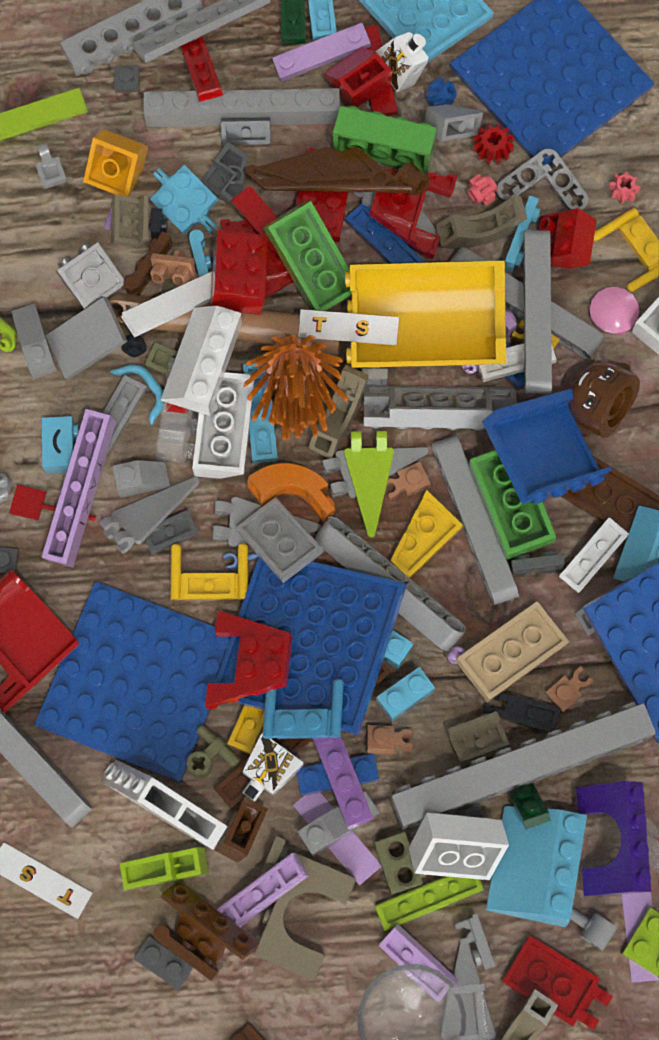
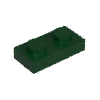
(293, 21)
(529, 806)

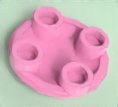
(614, 310)

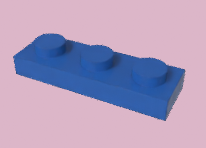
(315, 780)

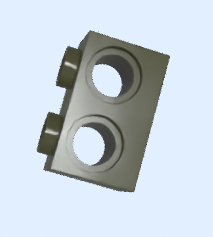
(392, 865)

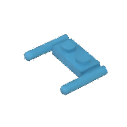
(304, 722)

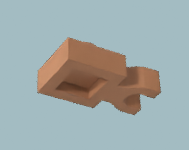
(409, 480)
(567, 691)
(384, 739)

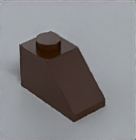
(241, 830)

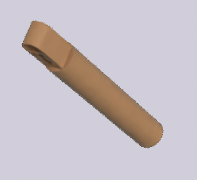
(253, 329)

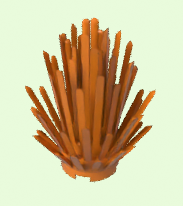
(297, 375)

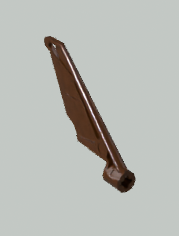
(337, 172)

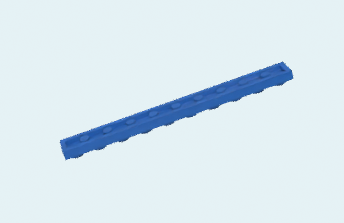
(396, 251)

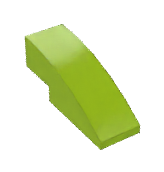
(164, 868)

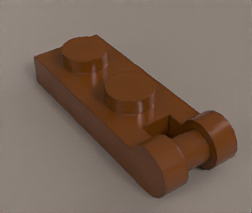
(136, 284)
(185, 951)

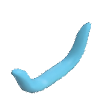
(149, 380)

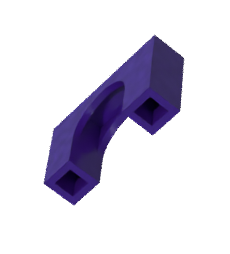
(630, 868)

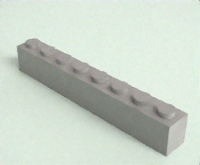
(279, 105)

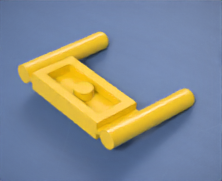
(641, 241)
(209, 585)

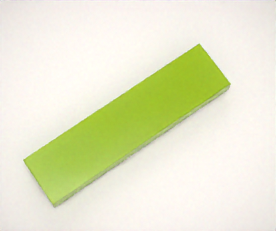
(41, 113)
(426, 900)

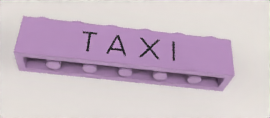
(79, 488)

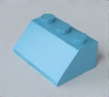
(641, 544)

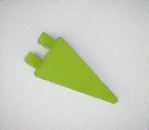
(369, 475)

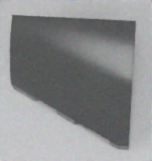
(227, 173)

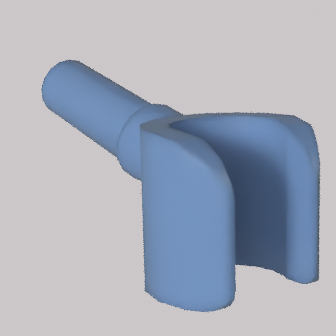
(235, 566)

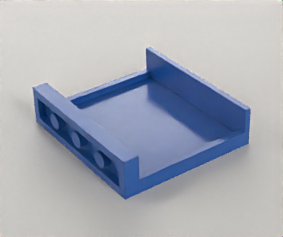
(543, 448)

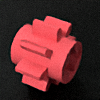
(627, 187)
(482, 190)

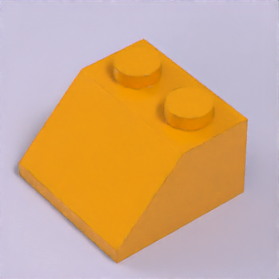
(115, 163)

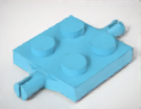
(184, 199)

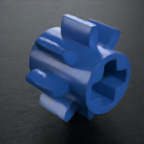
(441, 92)

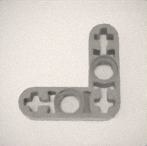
(540, 172)

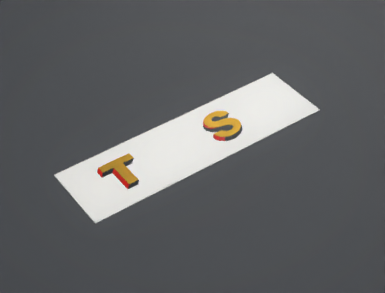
(349, 327)
(43, 881)

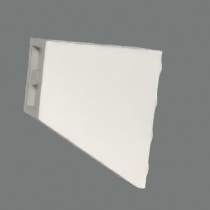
(164, 803)

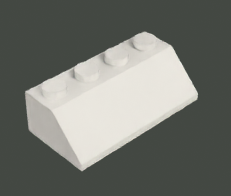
(202, 358)
(224, 434)

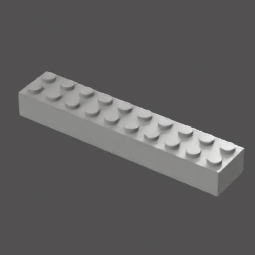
(523, 766)

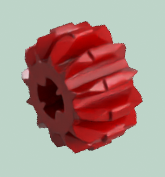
(490, 135)

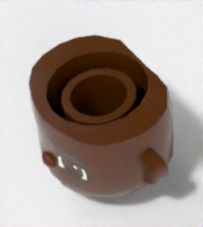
(603, 397)

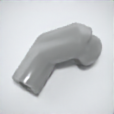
(5, 487)

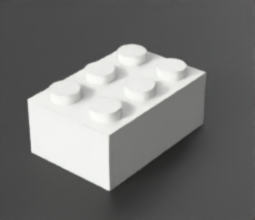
(458, 846)

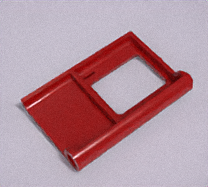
(29, 639)

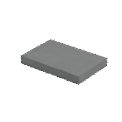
(86, 338)
(279, 539)

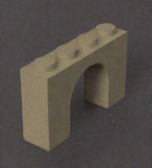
(276, 944)

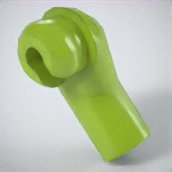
(8, 336)

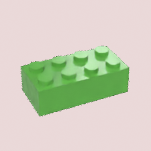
(385, 138)
(310, 256)
(516, 525)

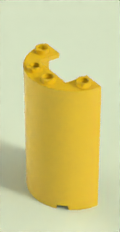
(444, 312)

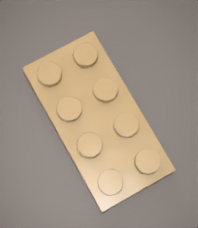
(512, 651)

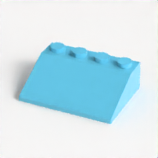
(538, 868)

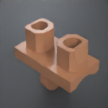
(175, 267)

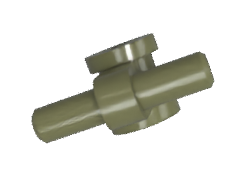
(216, 746)

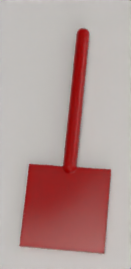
(30, 502)

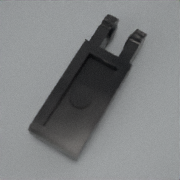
(526, 712)

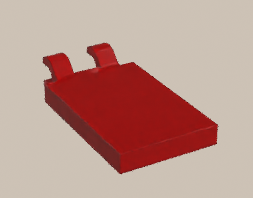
(558, 980)

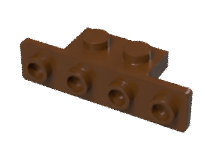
(206, 926)

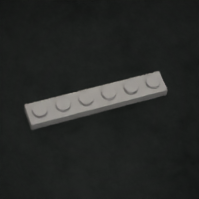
(193, 27)

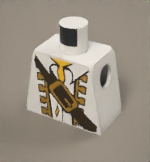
(405, 59)
(269, 768)

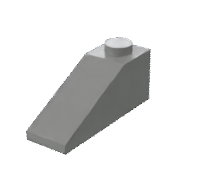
(33, 341)
(329, 829)

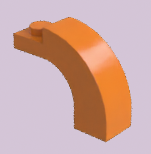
(293, 480)

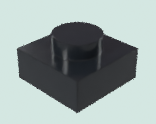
(158, 223)

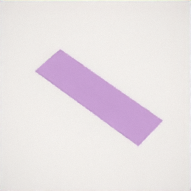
(348, 850)
(634, 909)

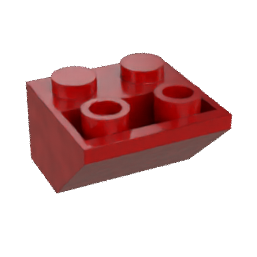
(359, 76)
(570, 237)

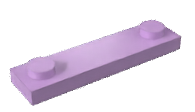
(321, 52)
(264, 890)

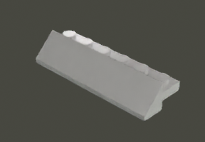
(433, 406)

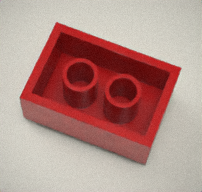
(239, 271)

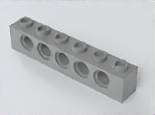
(118, 28)

